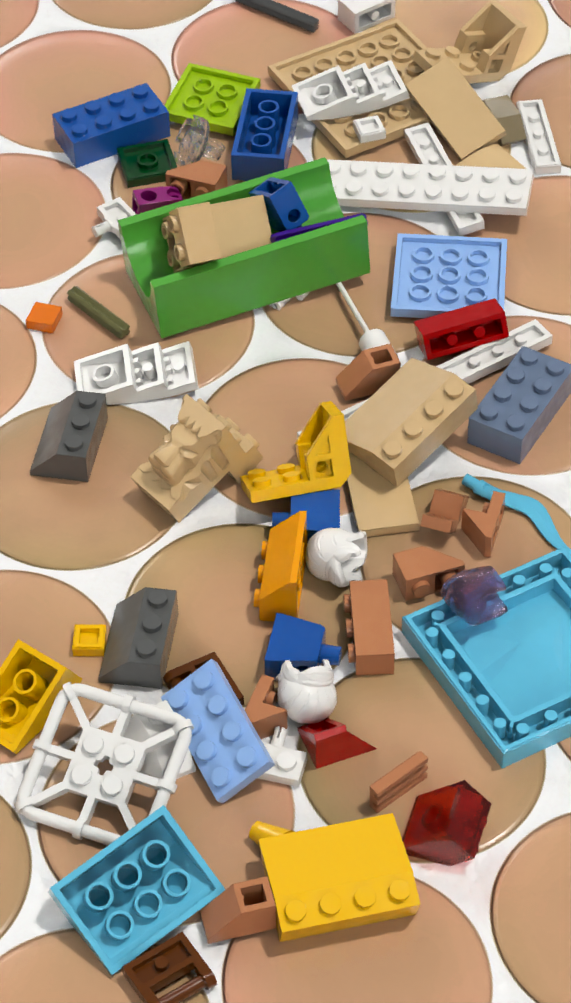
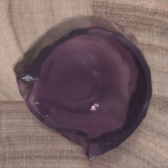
(474, 596)

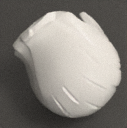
(335, 554)
(307, 694)

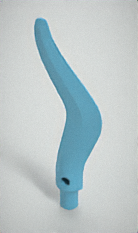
(523, 504)

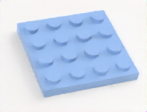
(446, 273)

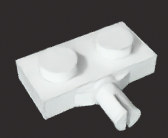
(110, 214)
(288, 762)

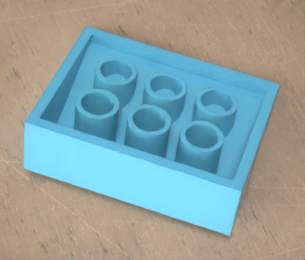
(136, 890)

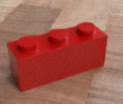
(461, 329)

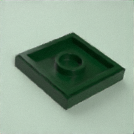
(146, 162)

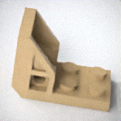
(483, 46)

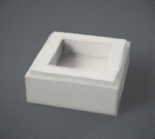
(369, 129)

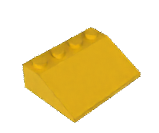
(339, 877)

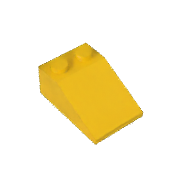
(27, 693)

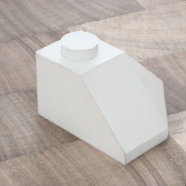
(156, 761)

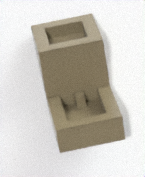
(508, 117)

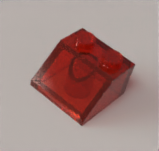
(447, 824)

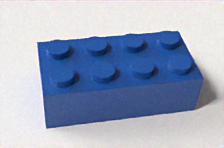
(111, 122)
(264, 133)

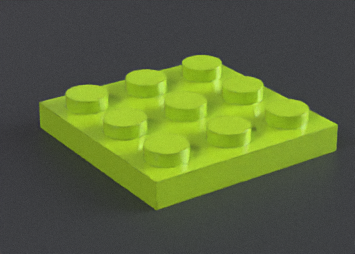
(212, 95)

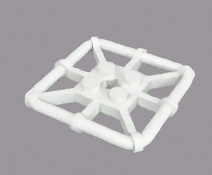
(94, 747)

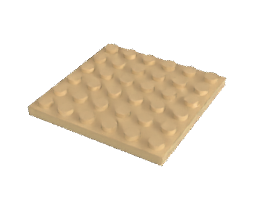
(373, 47)

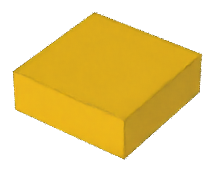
(89, 640)

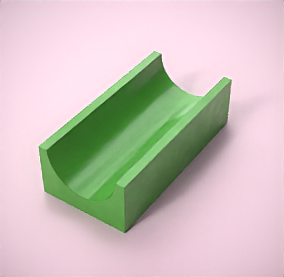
(250, 277)

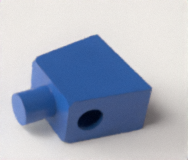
(282, 204)
(321, 509)
(300, 643)

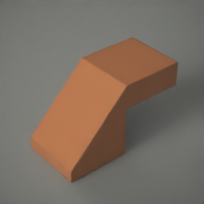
(445, 511)

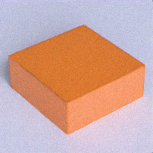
(44, 317)

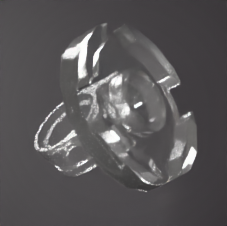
(196, 142)

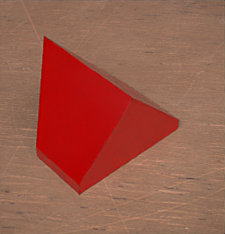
(331, 742)

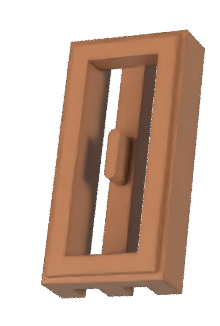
(398, 781)

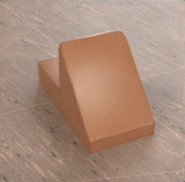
(484, 525)
(263, 709)

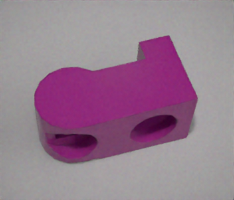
(153, 198)

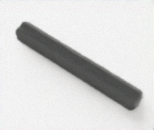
(283, 13)

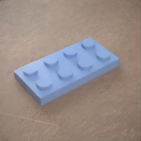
(223, 735)

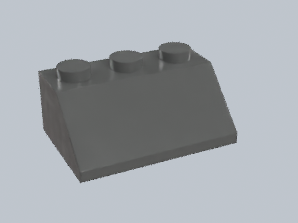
(71, 437)
(140, 639)

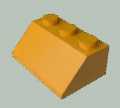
(283, 568)

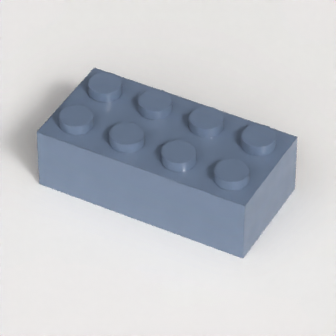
(520, 405)

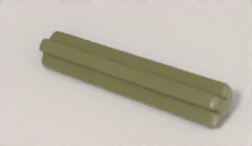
(98, 312)

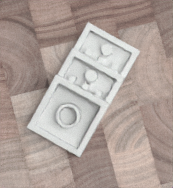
(350, 92)
(138, 374)

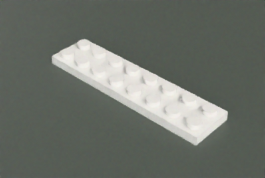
(432, 187)

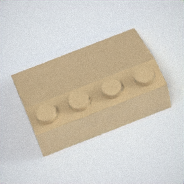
(409, 419)

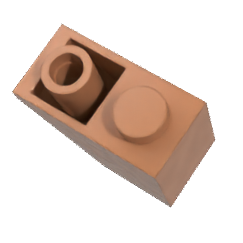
(197, 178)
(368, 372)
(423, 571)
(240, 911)

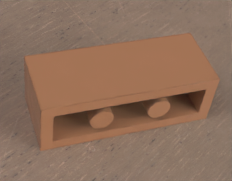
(369, 627)

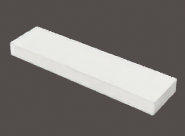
(539, 137)

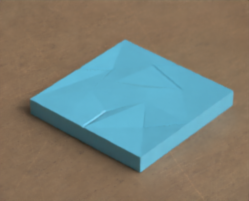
(510, 671)

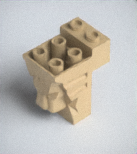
(215, 231)
(195, 458)

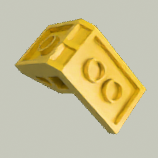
(320, 456)

